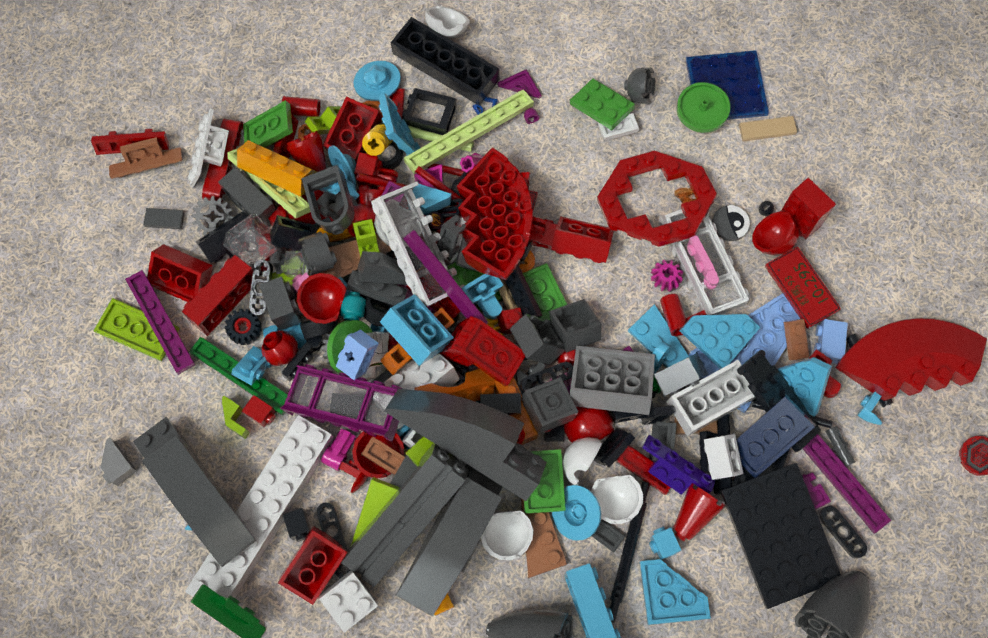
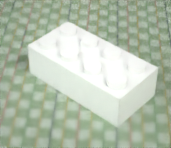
(435, 371)
(711, 398)

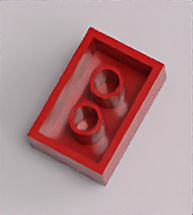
(351, 126)
(808, 207)

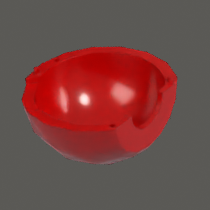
(776, 234)
(321, 297)
(590, 423)
(367, 466)

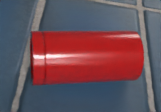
(303, 106)
(673, 313)

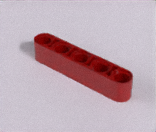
(216, 173)

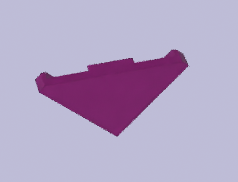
(520, 82)

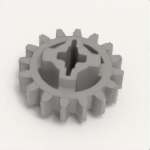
(212, 208)

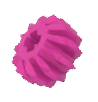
(674, 275)

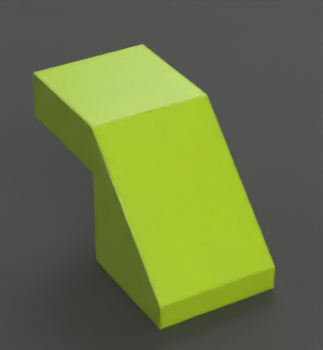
(324, 122)
(365, 236)
(231, 413)

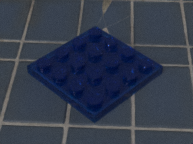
(737, 76)

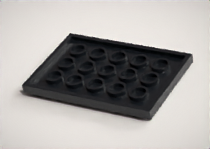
(780, 535)

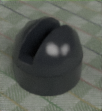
(769, 210)

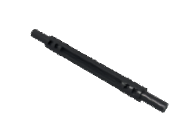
(627, 555)

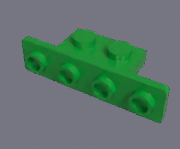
(228, 613)

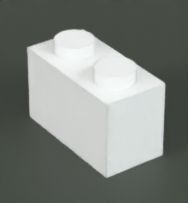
(723, 456)

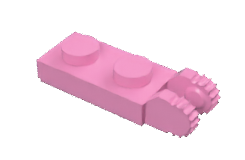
(703, 262)

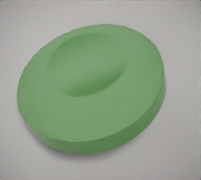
(703, 107)
(337, 338)

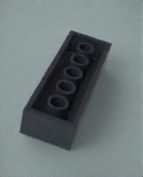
(445, 61)

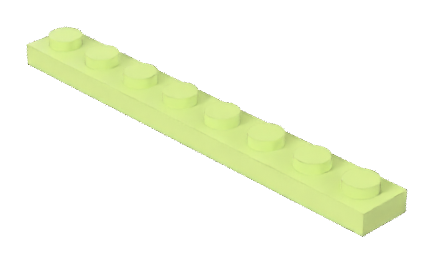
(469, 131)

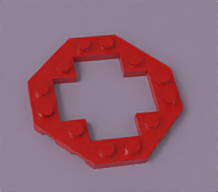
(639, 226)

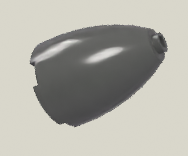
(839, 602)
(531, 624)

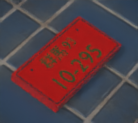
(802, 287)

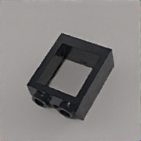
(446, 119)

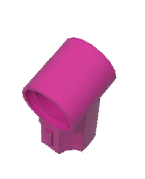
(468, 162)
(338, 451)

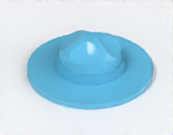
(376, 79)
(344, 161)
(581, 514)

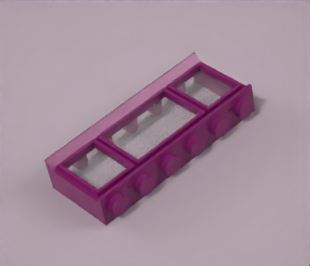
(342, 401)

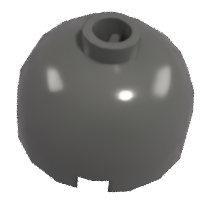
(639, 83)

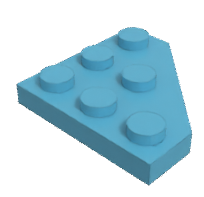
(396, 127)
(720, 335)
(808, 381)
(670, 596)

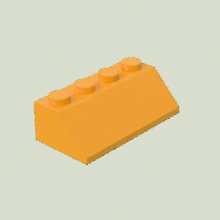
(272, 167)

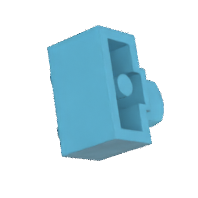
(482, 292)

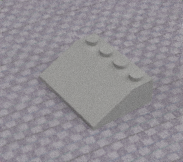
(612, 380)

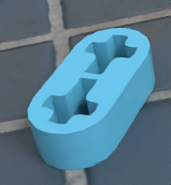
(661, 353)

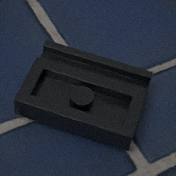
(613, 447)

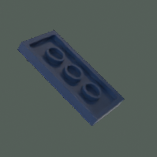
(772, 435)

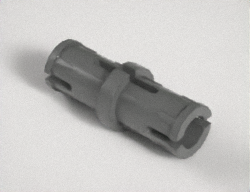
(840, 446)

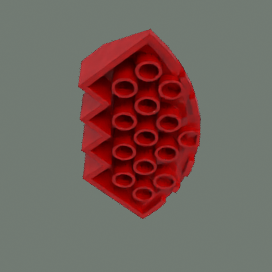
(496, 215)
(914, 355)

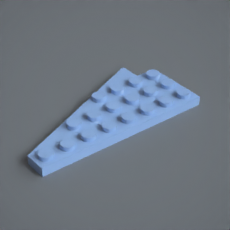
(768, 338)

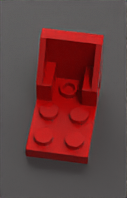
(485, 348)

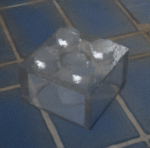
(250, 240)

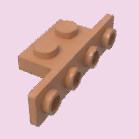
(143, 156)

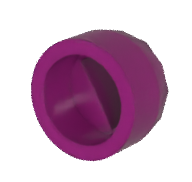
(530, 113)

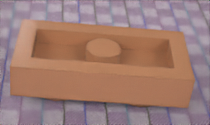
(796, 339)
(383, 455)

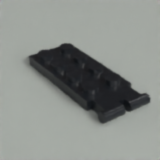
(770, 387)

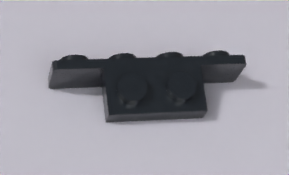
(723, 429)

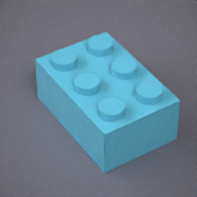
(416, 329)

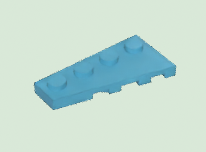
(652, 330)

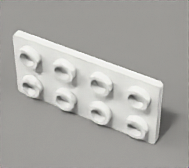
(209, 147)

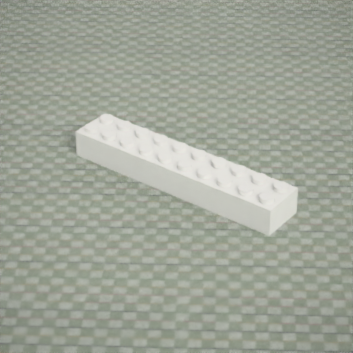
(266, 503)

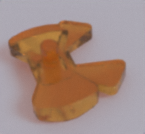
(683, 194)

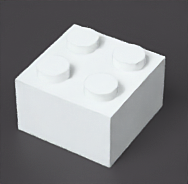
(348, 601)

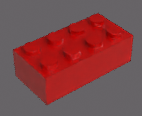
(219, 295)

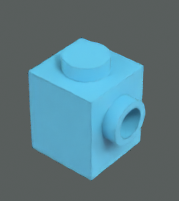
(664, 543)

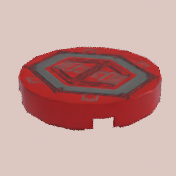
(975, 455)

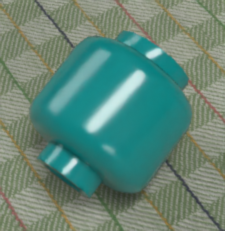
(353, 306)

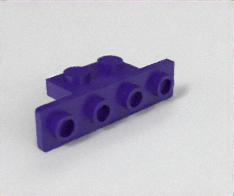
(674, 469)

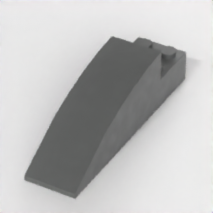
(472, 434)
(193, 491)
(450, 542)

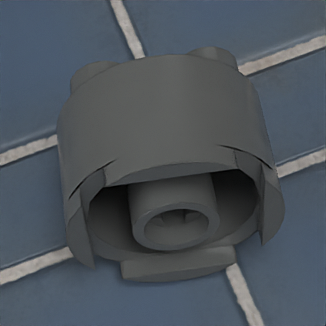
(316, 253)

